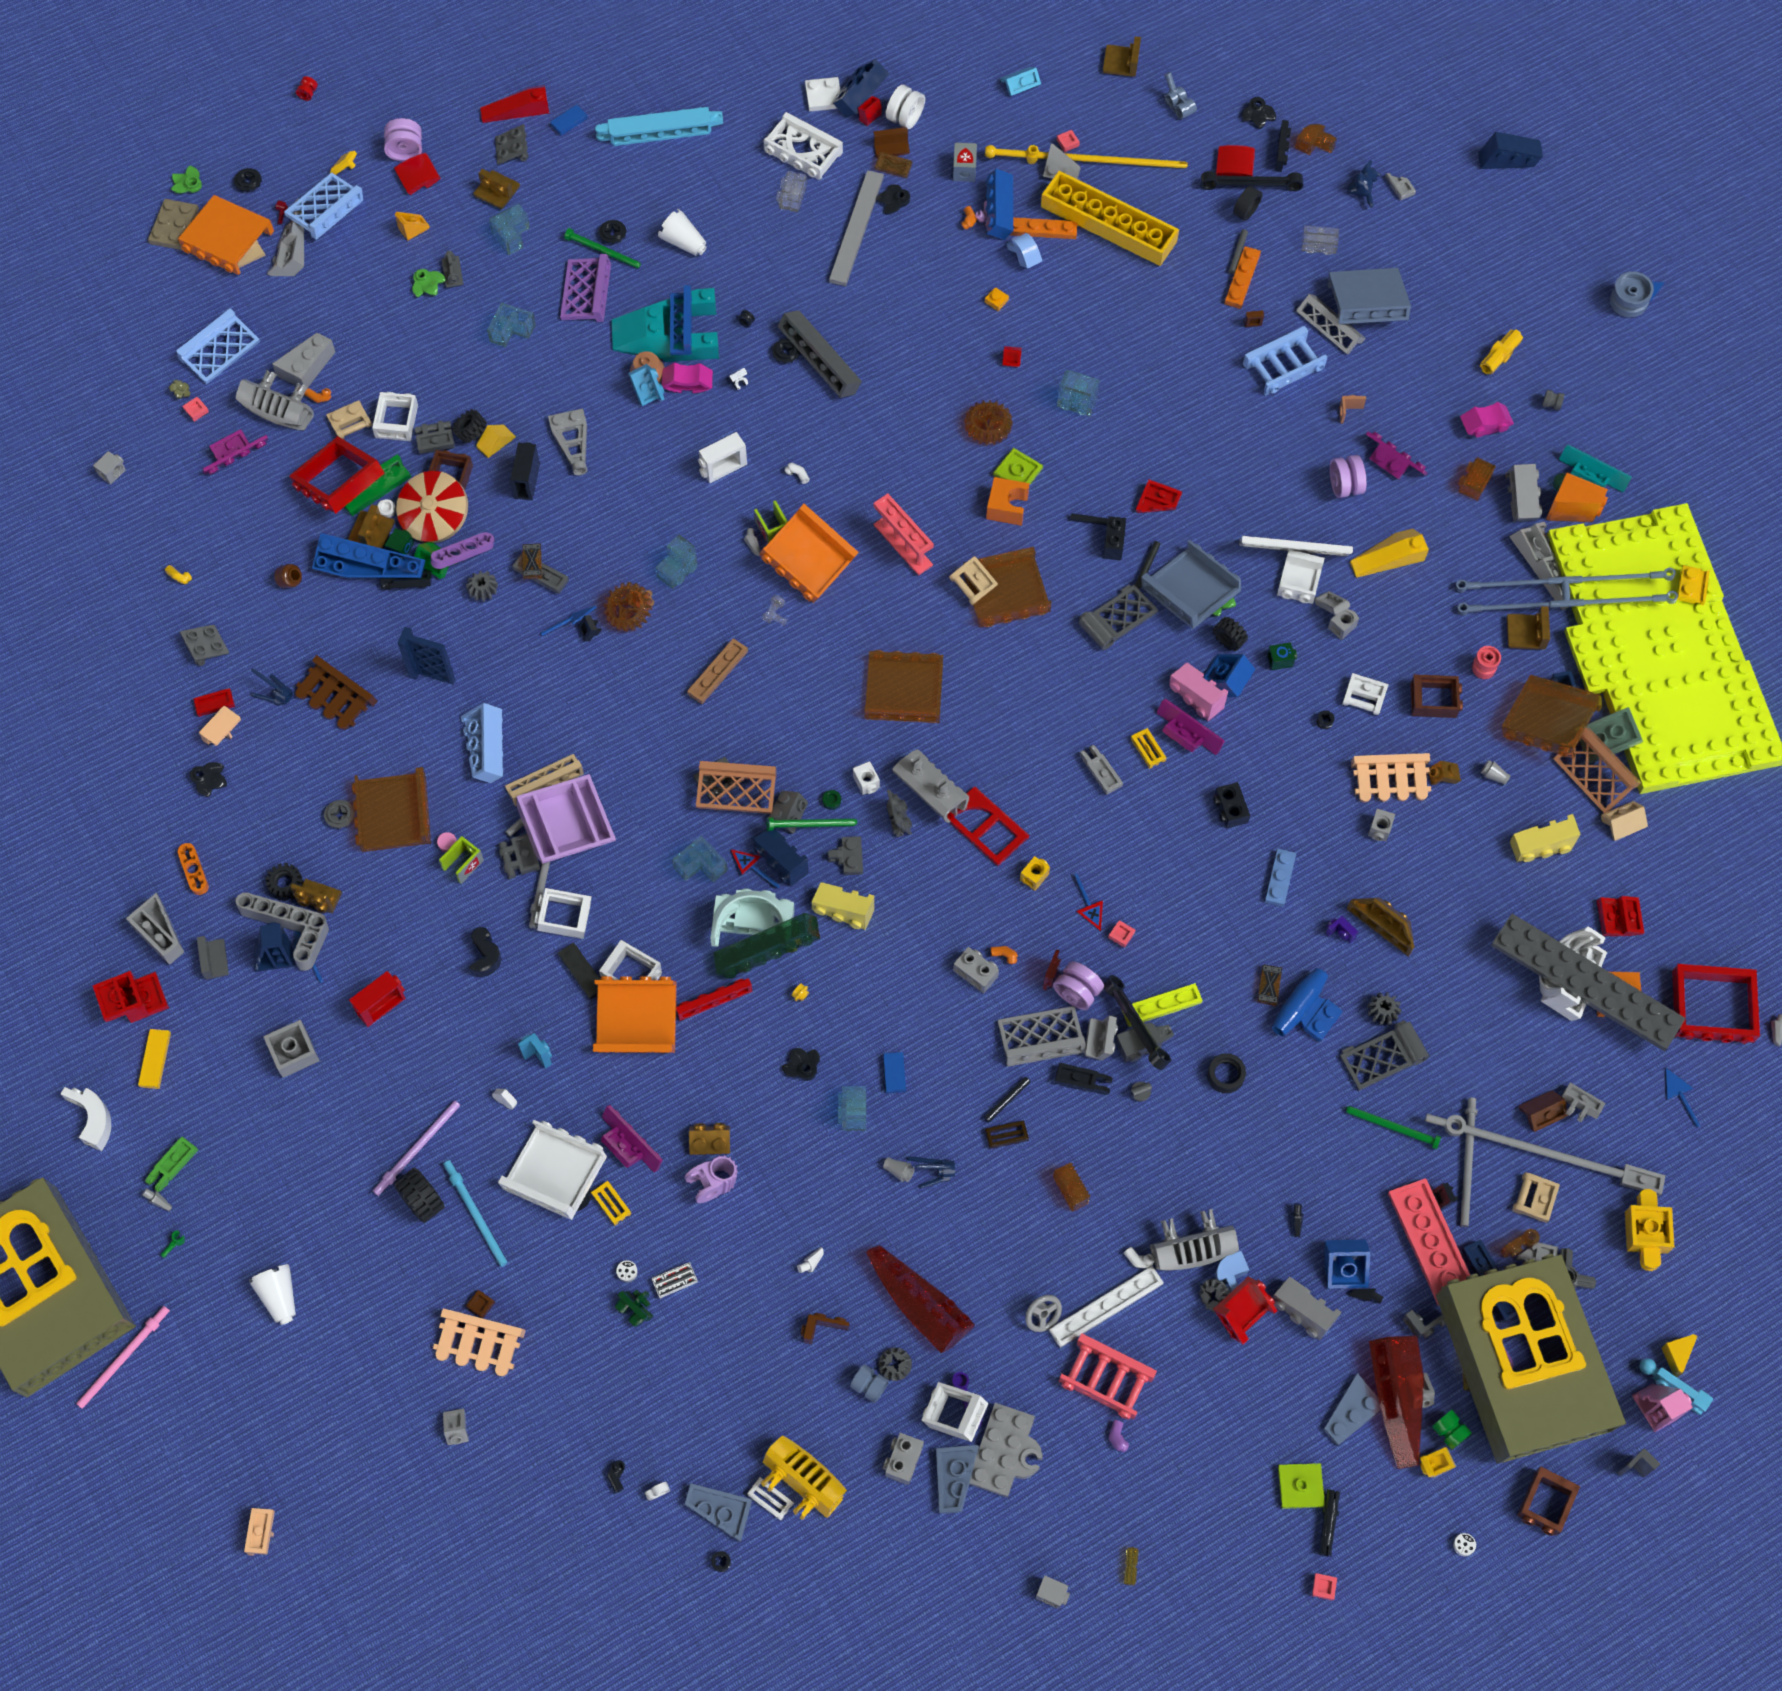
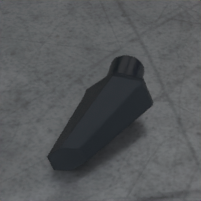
(1297, 1219)
(1367, 1294)

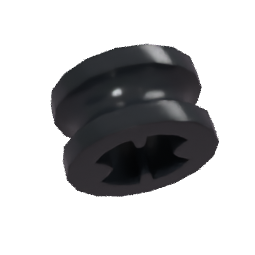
(746, 318)
(1329, 723)
(721, 1554)

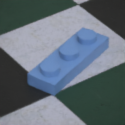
(1280, 877)

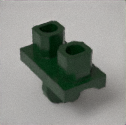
(628, 1301)

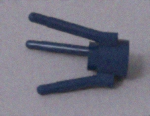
(282, 693)
(945, 1169)

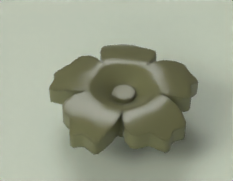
(180, 389)

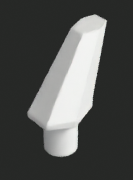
(811, 1261)

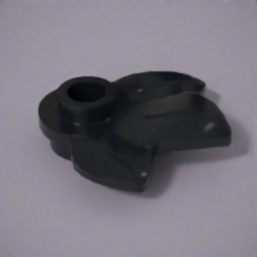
(1260, 114)
(894, 198)
(211, 778)
(800, 1062)

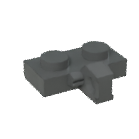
(849, 855)

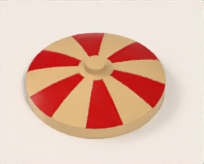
(432, 506)

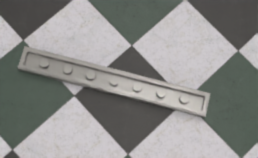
(856, 228)

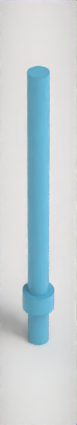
(457, 1180)

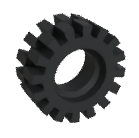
(469, 426)
(1230, 633)
(278, 873)

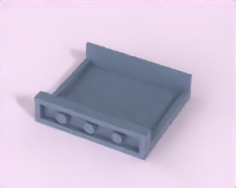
(1369, 295)
(1192, 585)

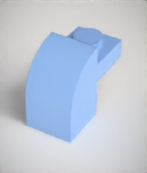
(1025, 249)
(1230, 1269)

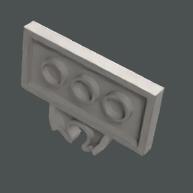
(1005, 1450)

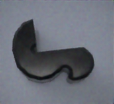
(492, 958)

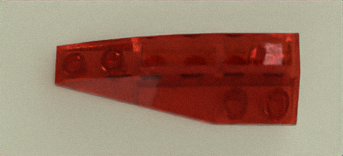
(920, 1301)
(1400, 1394)

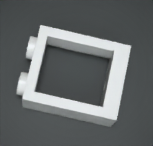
(395, 431)
(722, 457)
(567, 898)
(619, 954)
(970, 1420)

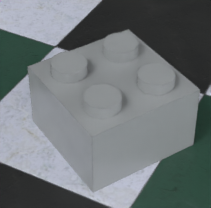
(291, 1048)

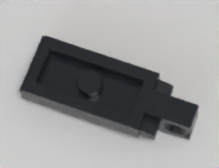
(403, 583)

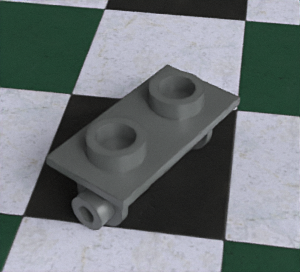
(452, 270)

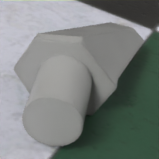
(752, 541)
(1777, 1030)
(156, 1199)

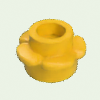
(800, 992)

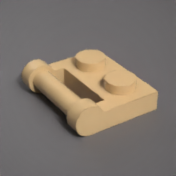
(346, 416)
(979, 578)
(1542, 1200)

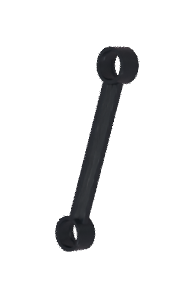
(1292, 181)
(1158, 1057)

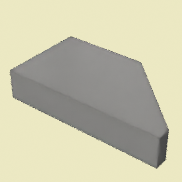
(1401, 186)
(1537, 1252)

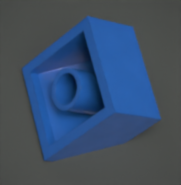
(1230, 673)
(1347, 1263)

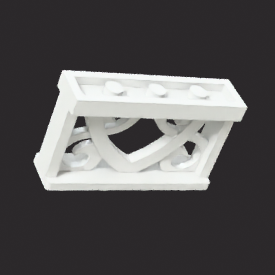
(803, 161)

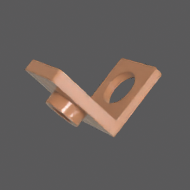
(1350, 402)

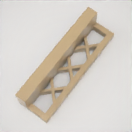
(559, 775)

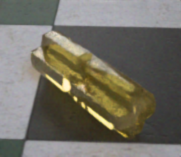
(1131, 1562)

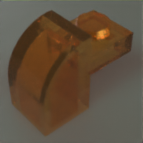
(1313, 136)

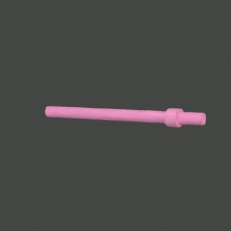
(151, 1324)

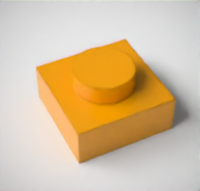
(996, 299)

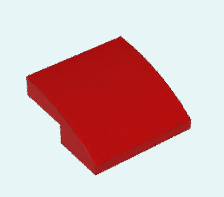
(1235, 160)
(417, 172)
(1620, 916)

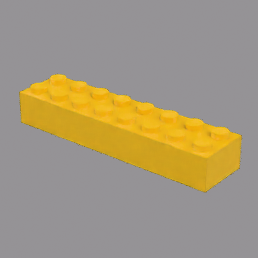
(1109, 218)

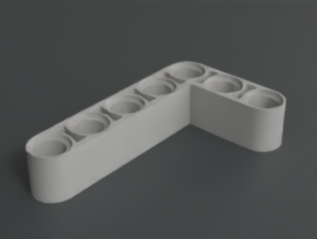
(289, 921)

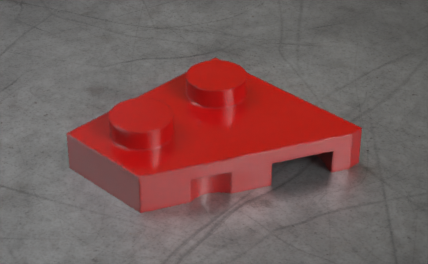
(1158, 498)

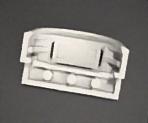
(1585, 943)

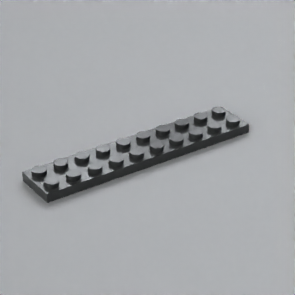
(1589, 981)

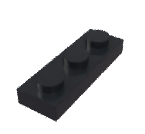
(1283, 146)

